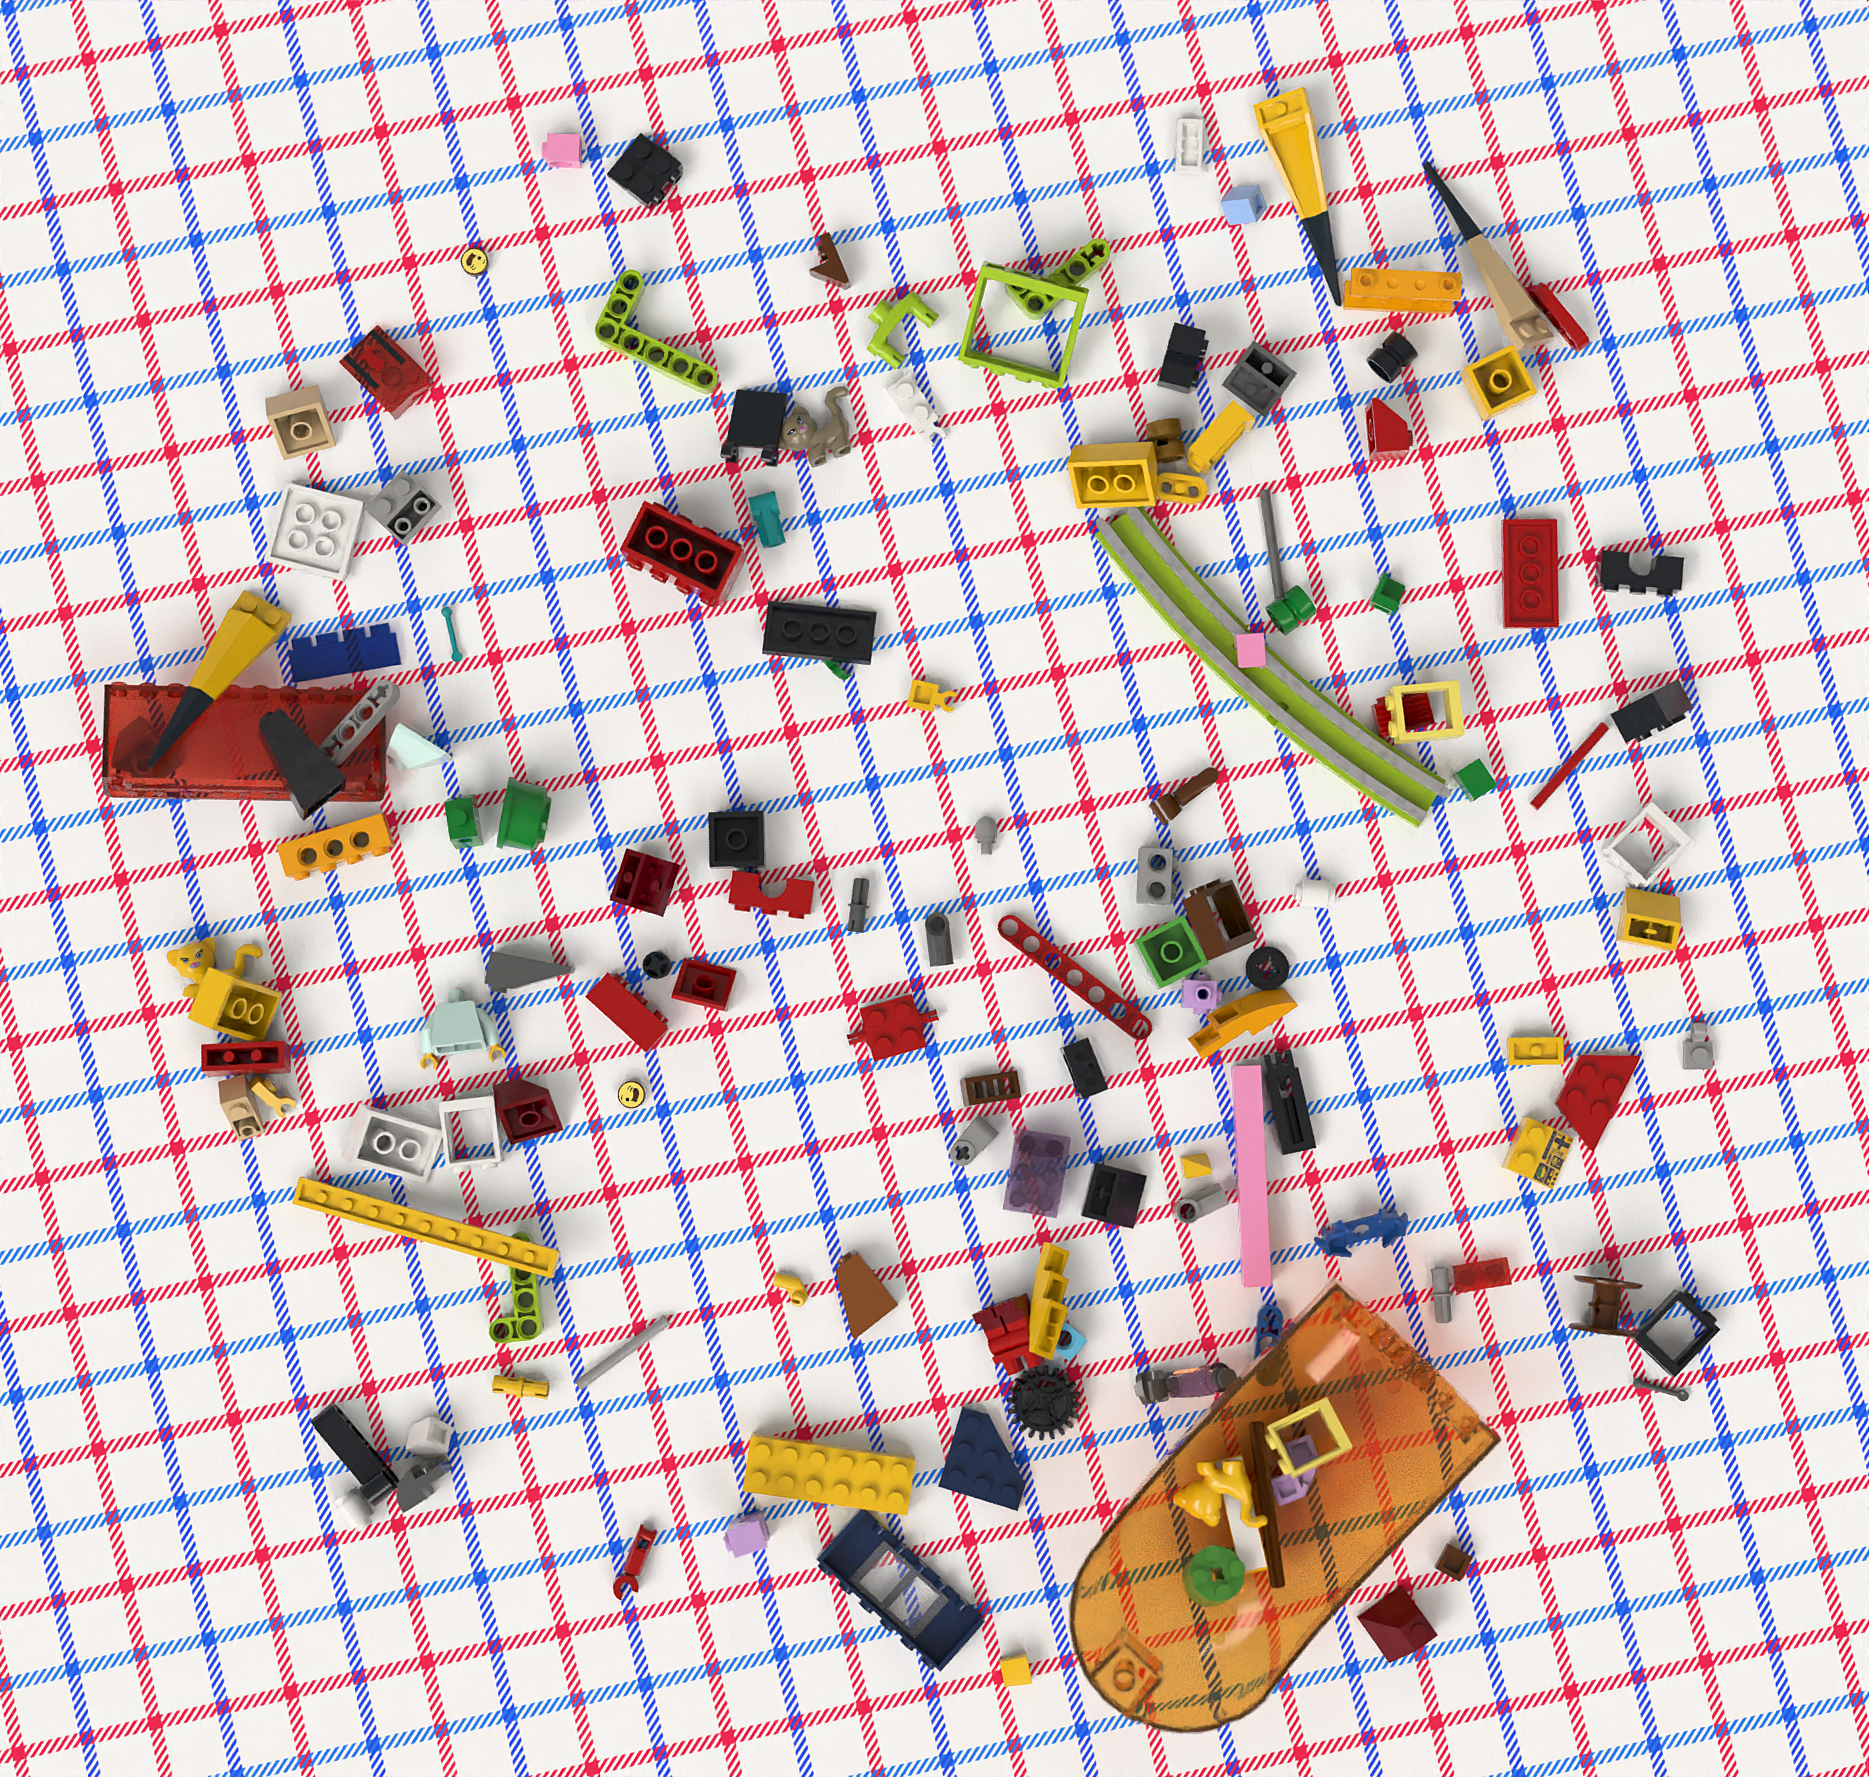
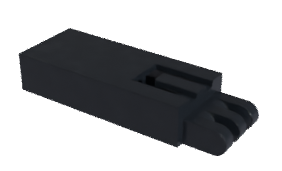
(1289, 1113)

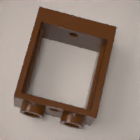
(1231, 913)

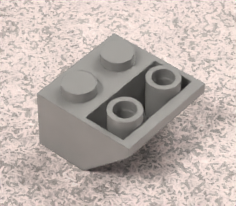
(403, 507)

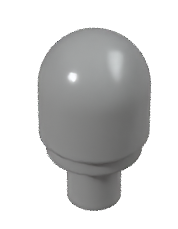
(986, 834)

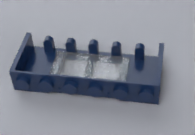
(900, 1589)

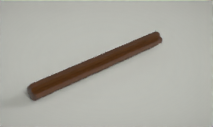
(1266, 1504)

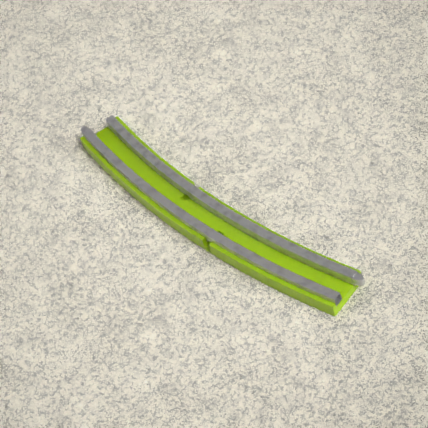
(1274, 691)

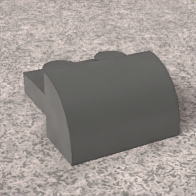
(1259, 379)
(416, 1486)

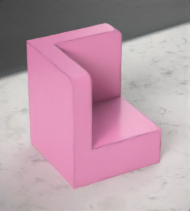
(1250, 650)

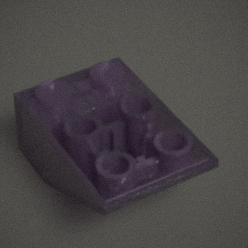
(1036, 1173)

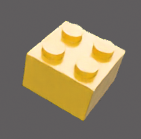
(1498, 383)

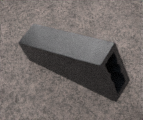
(301, 765)

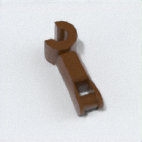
(1168, 806)

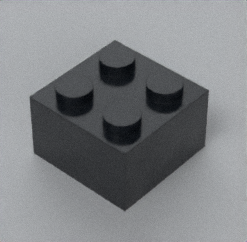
(737, 839)

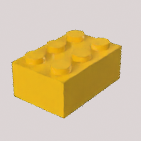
(234, 1005)

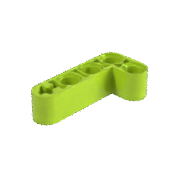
(1024, 296)
(521, 1312)

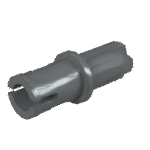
(858, 905)

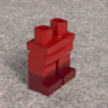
(1008, 1333)

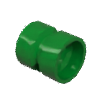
(1289, 611)

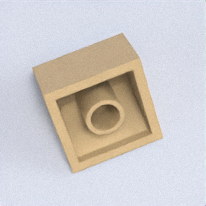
(300, 422)

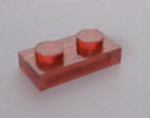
(1481, 1274)

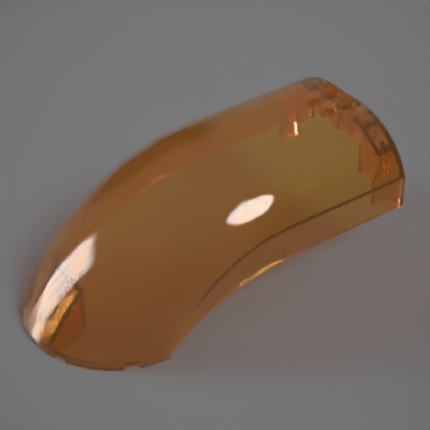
(1411, 1446)

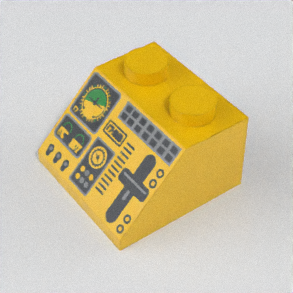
(1537, 1152)

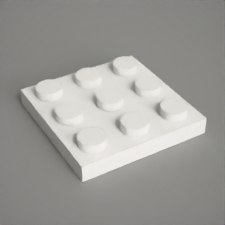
(314, 531)

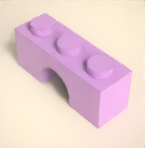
(747, 1534)

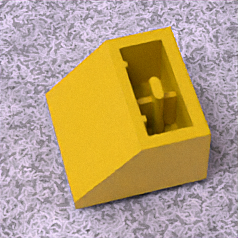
(1649, 920)

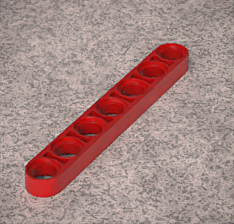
(1083, 988)

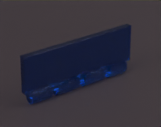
(349, 656)

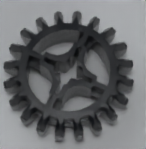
(1056, 1423)

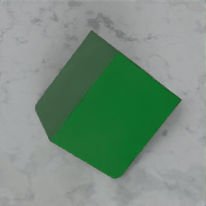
(1386, 595)
(1474, 780)

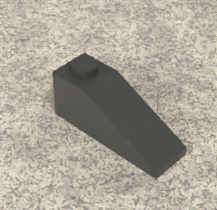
(517, 972)

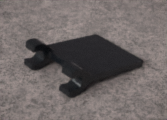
(756, 424)

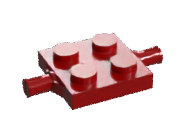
(892, 1027)

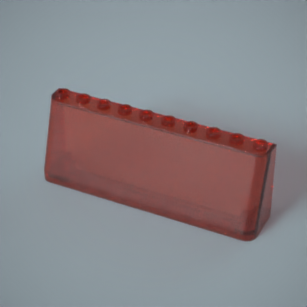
(222, 749)

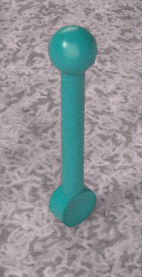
(456, 655)

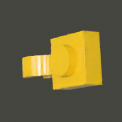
(266, 1091)

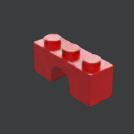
(746, 893)

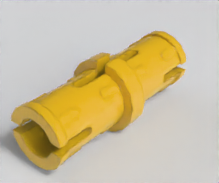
(520, 1387)

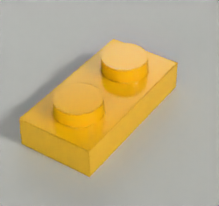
(1535, 1051)

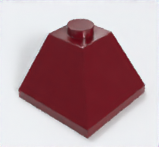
(525, 1110)
(1397, 1625)

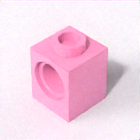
(563, 150)

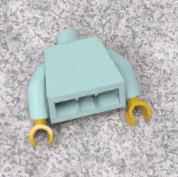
(458, 1029)

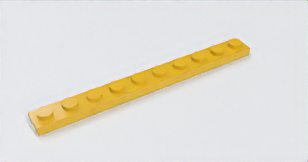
(426, 1227)

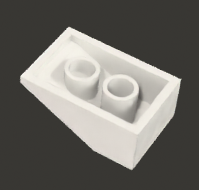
(392, 1143)

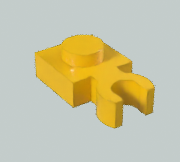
(925, 697)

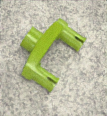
(888, 318)

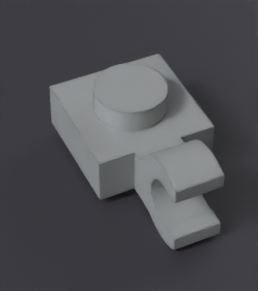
(1697, 1053)

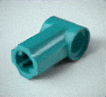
(766, 514)

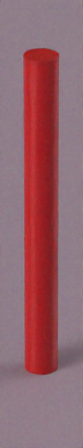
(1569, 766)

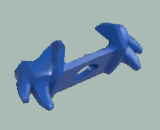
(1340, 1235)

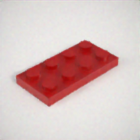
(1530, 574)

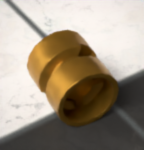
(1166, 431)

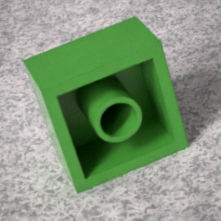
(1170, 952)

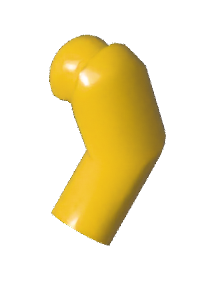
(794, 1287)

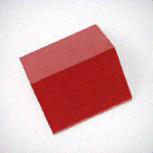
(704, 984)

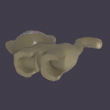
(801, 431)

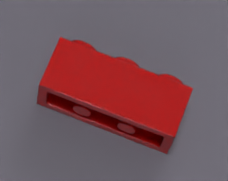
(628, 1011)
(245, 1058)

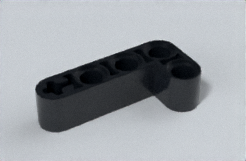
(356, 1453)

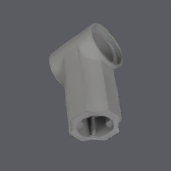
(1202, 1202)

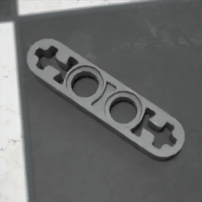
(356, 719)

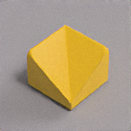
(1195, 1165)
(1015, 1670)

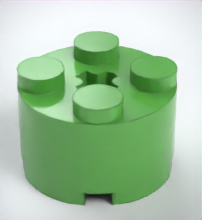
(1227, 1570)

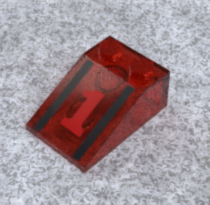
(386, 372)

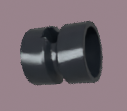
(1395, 353)

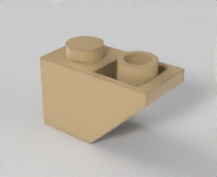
(240, 1107)

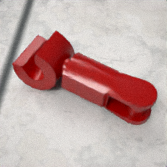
(634, 1562)

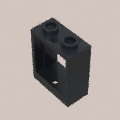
(1077, 1059)
(1705, 1318)

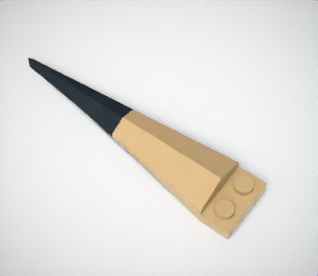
(1513, 305)

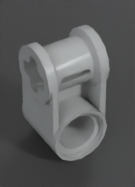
(975, 1138)

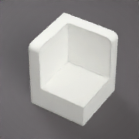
(429, 1438)

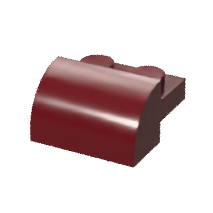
(644, 882)

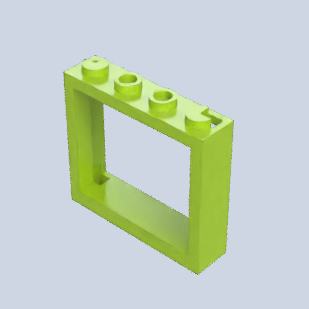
(1033, 282)

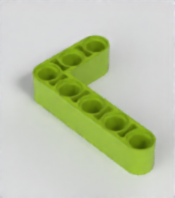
(647, 344)

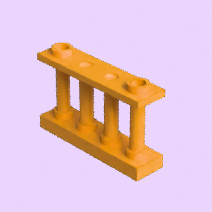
(1402, 291)

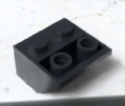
(1113, 1195)

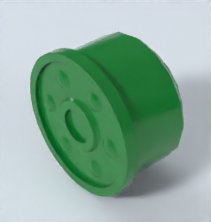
(523, 816)

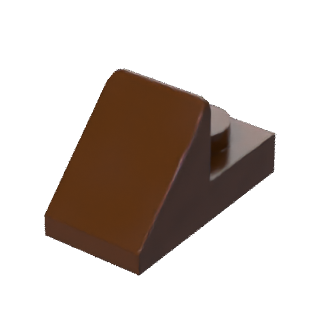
(833, 270)

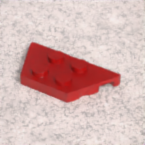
(1594, 1092)

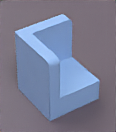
(1243, 204)

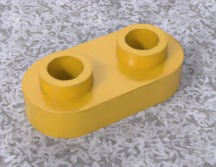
(1179, 488)

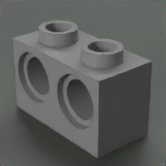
(1147, 875)

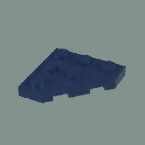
(981, 1463)

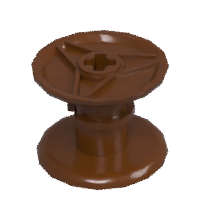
(1605, 1306)

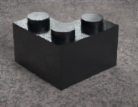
(1183, 352)
(1652, 711)

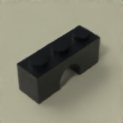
(1615, 573)

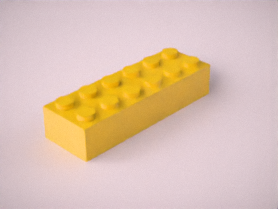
(829, 1474)

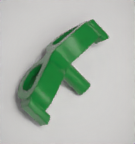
(836, 670)

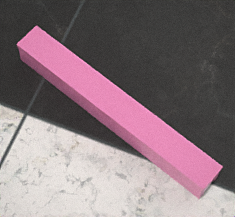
(1251, 1176)

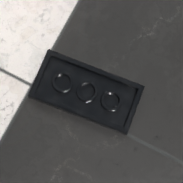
(819, 633)

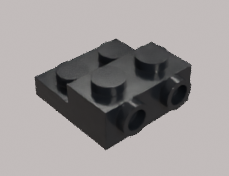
(646, 171)

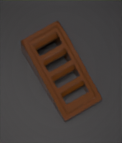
(967, 1092)

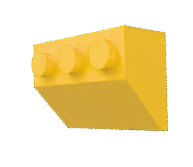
(1113, 475)

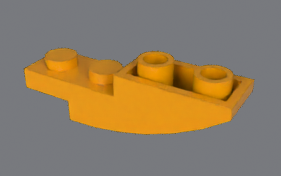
(1246, 1013)

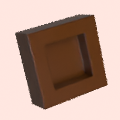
(1453, 1562)

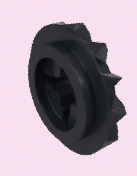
(1278, 961)

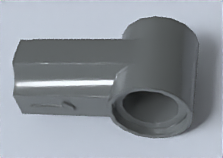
(939, 942)

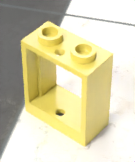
(1452, 707)
(1333, 1424)

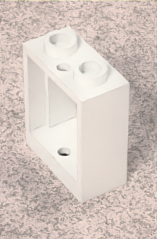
(1665, 826)
(447, 1133)

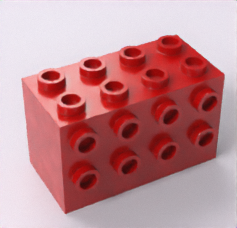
(683, 554)

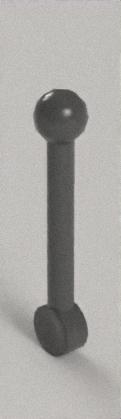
(1681, 1395)

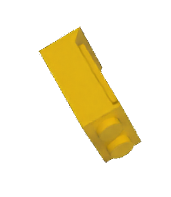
(1219, 438)

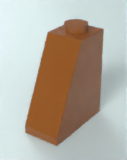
(862, 1293)

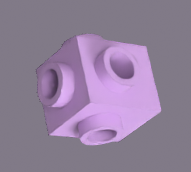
(1190, 997)

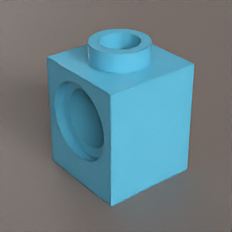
(1076, 1343)

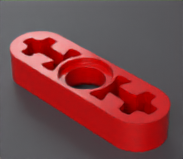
(1559, 317)

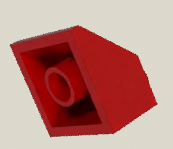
(1386, 433)

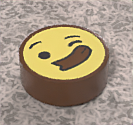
(474, 262)
(631, 1094)

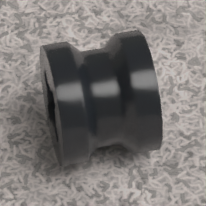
(653, 962)

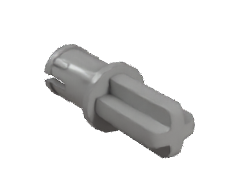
(1441, 1295)

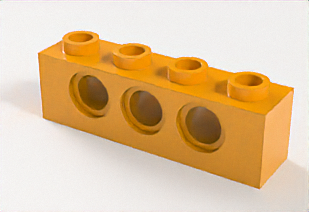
(293, 852)

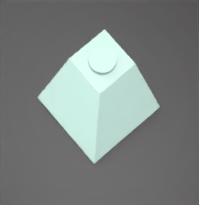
(413, 751)

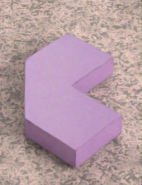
(1300, 1452)

